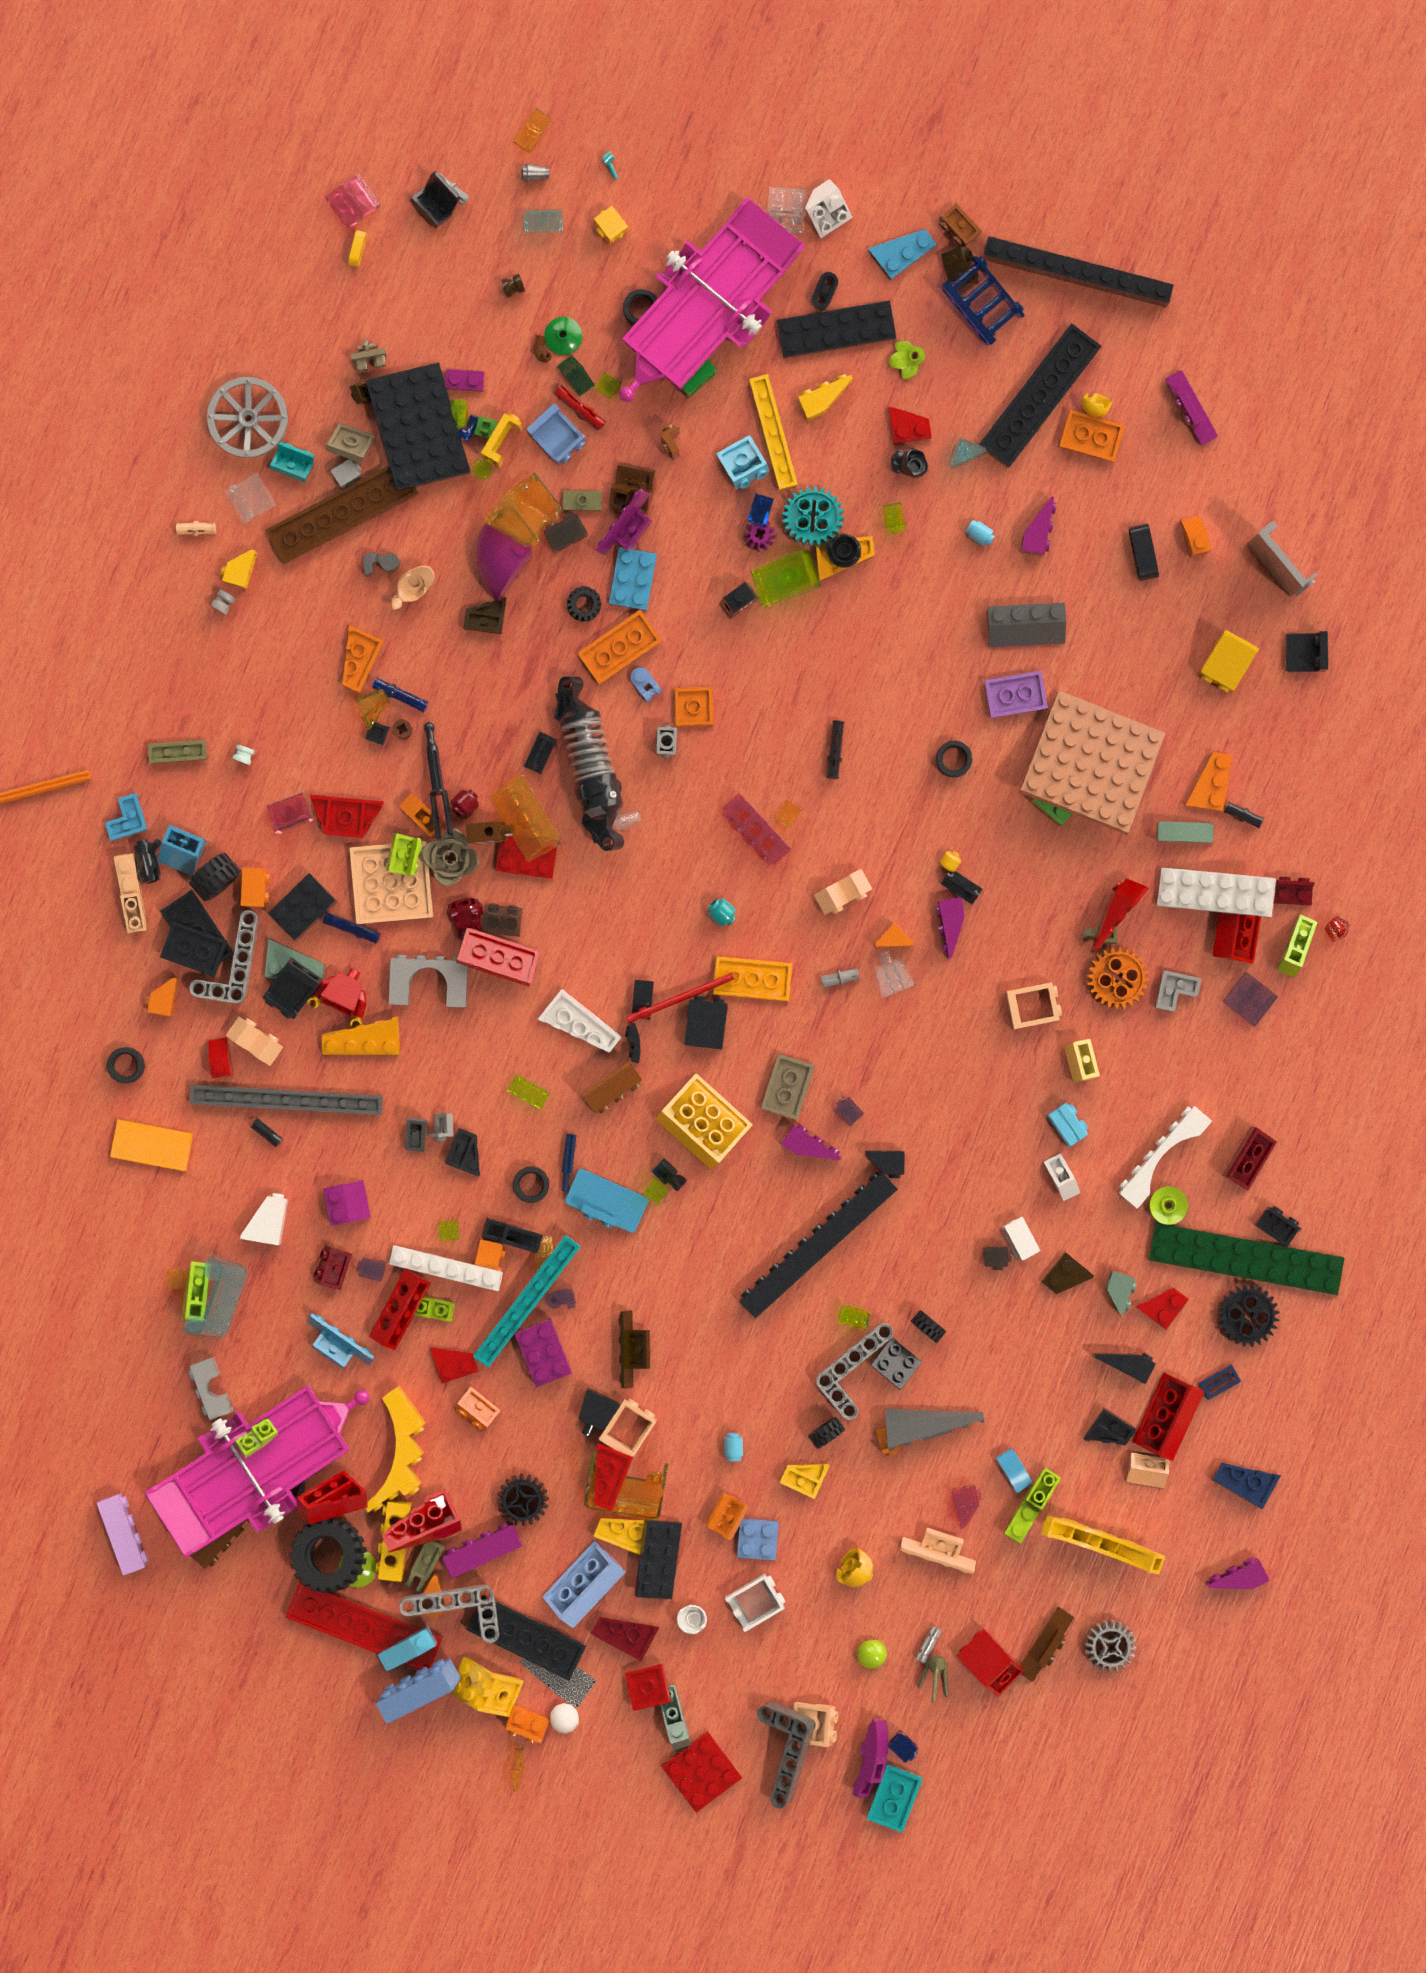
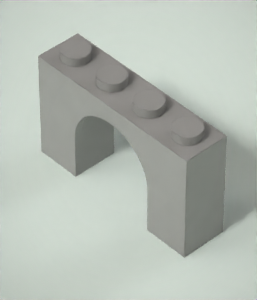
(404, 969)

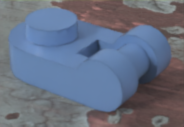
(640, 678)

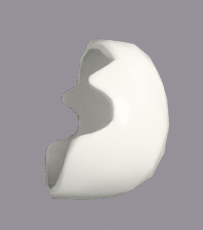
(691, 1619)
(564, 1718)

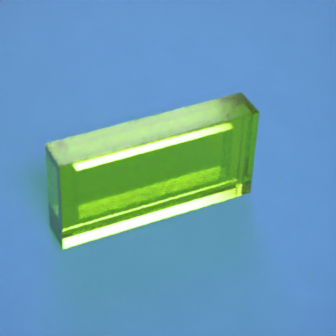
(528, 1091)

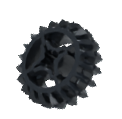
(519, 1490)

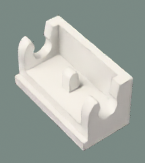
(1020, 1239)

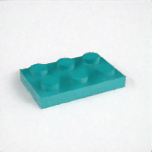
(894, 1798)

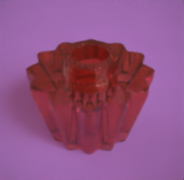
(1337, 928)

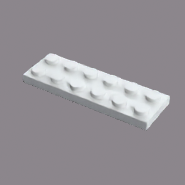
(1216, 892)

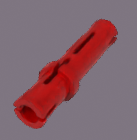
(586, 413)

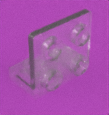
(788, 207)

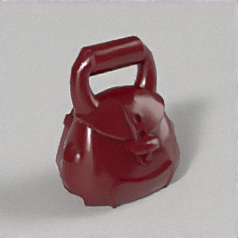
(465, 914)

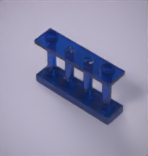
(963, 303)

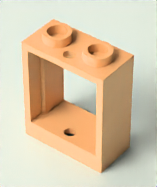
(1013, 1007)
(617, 1445)

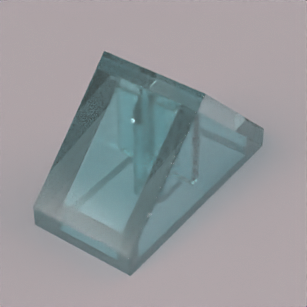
(965, 452)

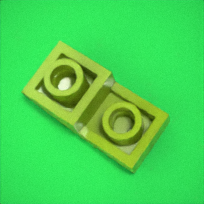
(436, 1309)
(256, 1439)

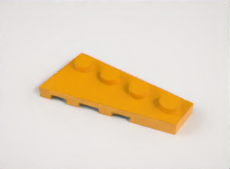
(371, 1039)

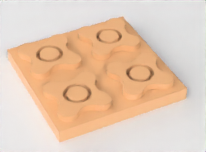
(385, 894)

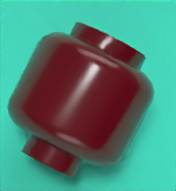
(464, 803)

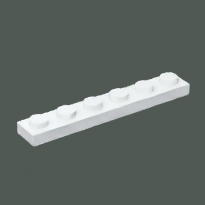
(446, 1268)

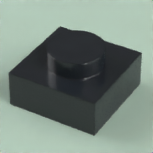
(377, 733)

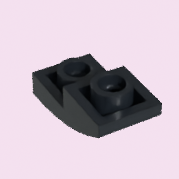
(633, 1036)

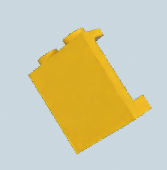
(497, 437)

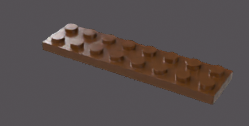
(337, 515)

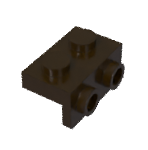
(957, 263)

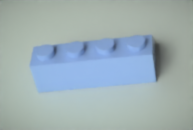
(583, 1584)

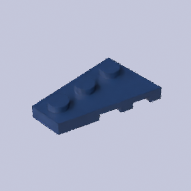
(1246, 1483)

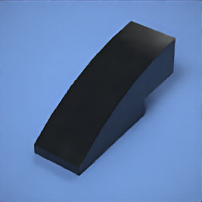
(512, 1235)

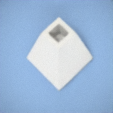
(827, 208)

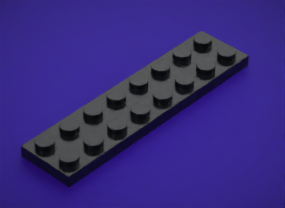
(1040, 395)

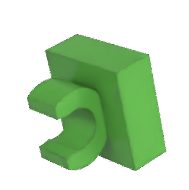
(485, 427)

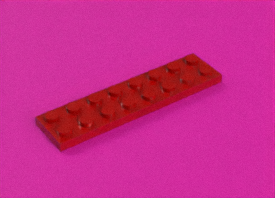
(355, 1623)

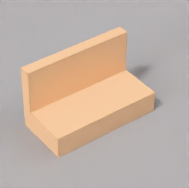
(1148, 1470)

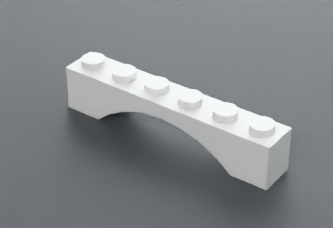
(1138, 1186)

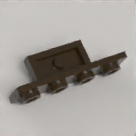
(633, 1349)

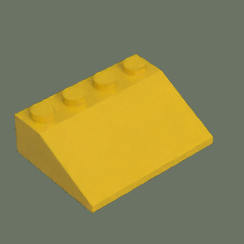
(703, 1121)

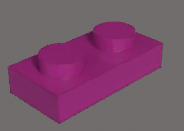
(464, 380)

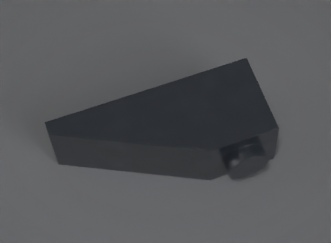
(1132, 1364)

